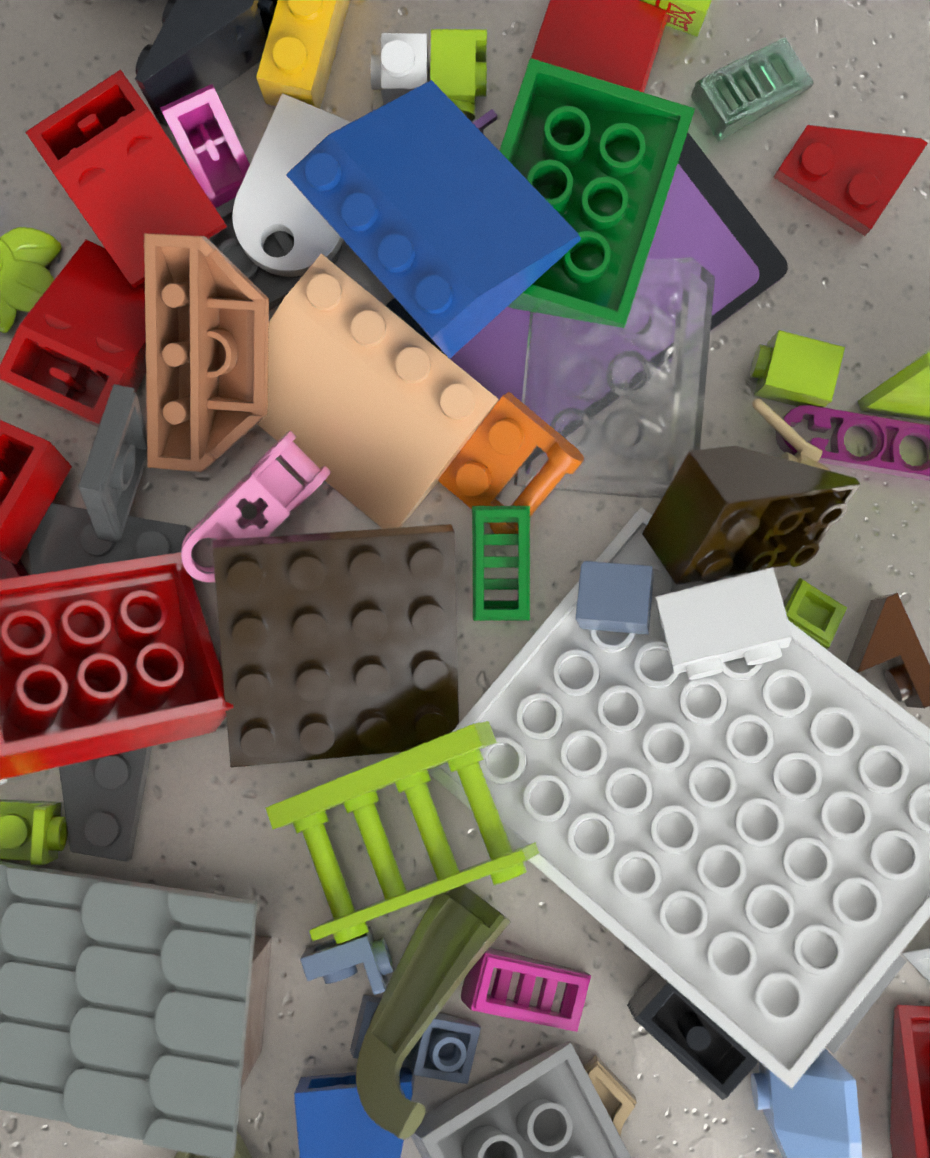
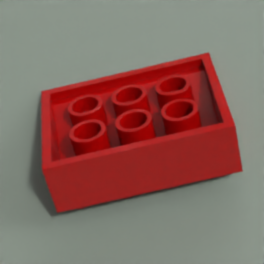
(103, 663)

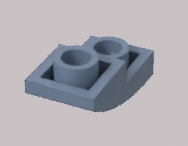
(441, 1052)

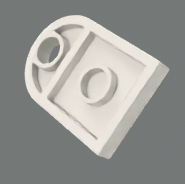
(273, 203)

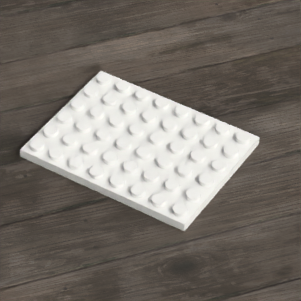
(723, 826)

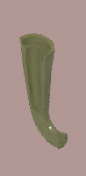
(437, 959)

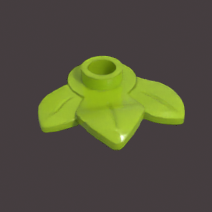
(23, 271)

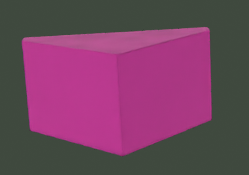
(208, 143)

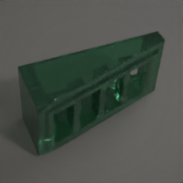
(716, 109)

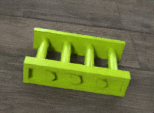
(410, 775)

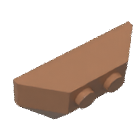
(201, 352)

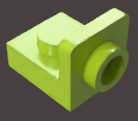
(32, 830)

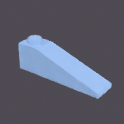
(814, 1116)

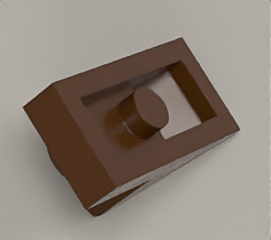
(890, 637)

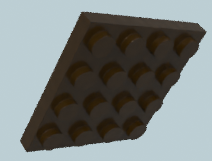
(337, 642)

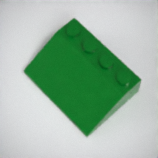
(606, 168)

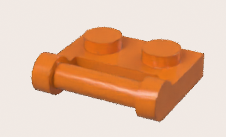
(500, 450)

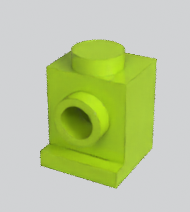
(460, 65)

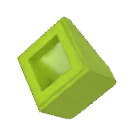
(814, 612)

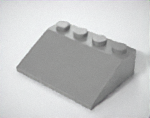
(525, 1112)

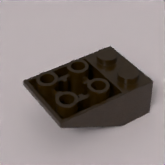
(743, 513)

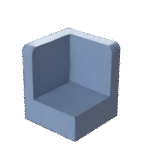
(615, 597)

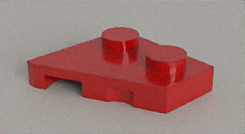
(849, 171)

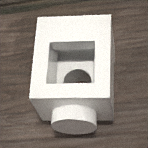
(399, 67)

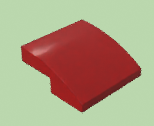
(602, 39)

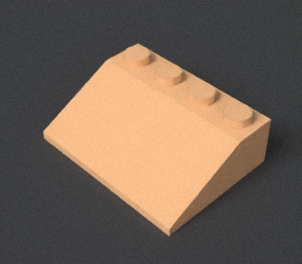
(366, 395)

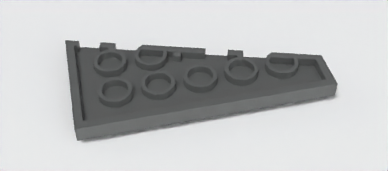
(106, 792)

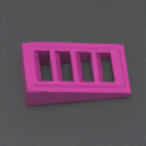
(478, 979)

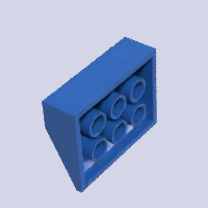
(434, 212)

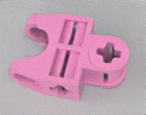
(268, 489)

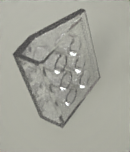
(627, 392)

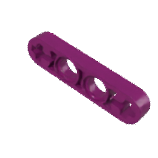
(885, 436)

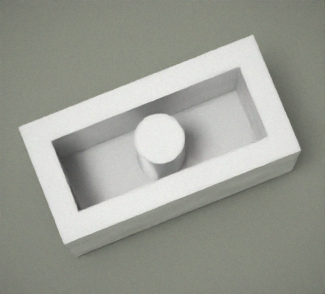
(724, 623)

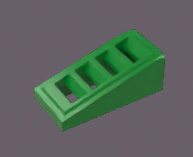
(501, 609)

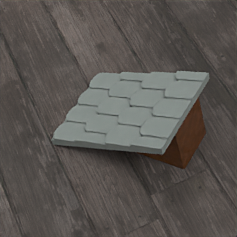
(129, 1006)

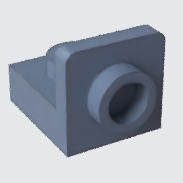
(339, 961)

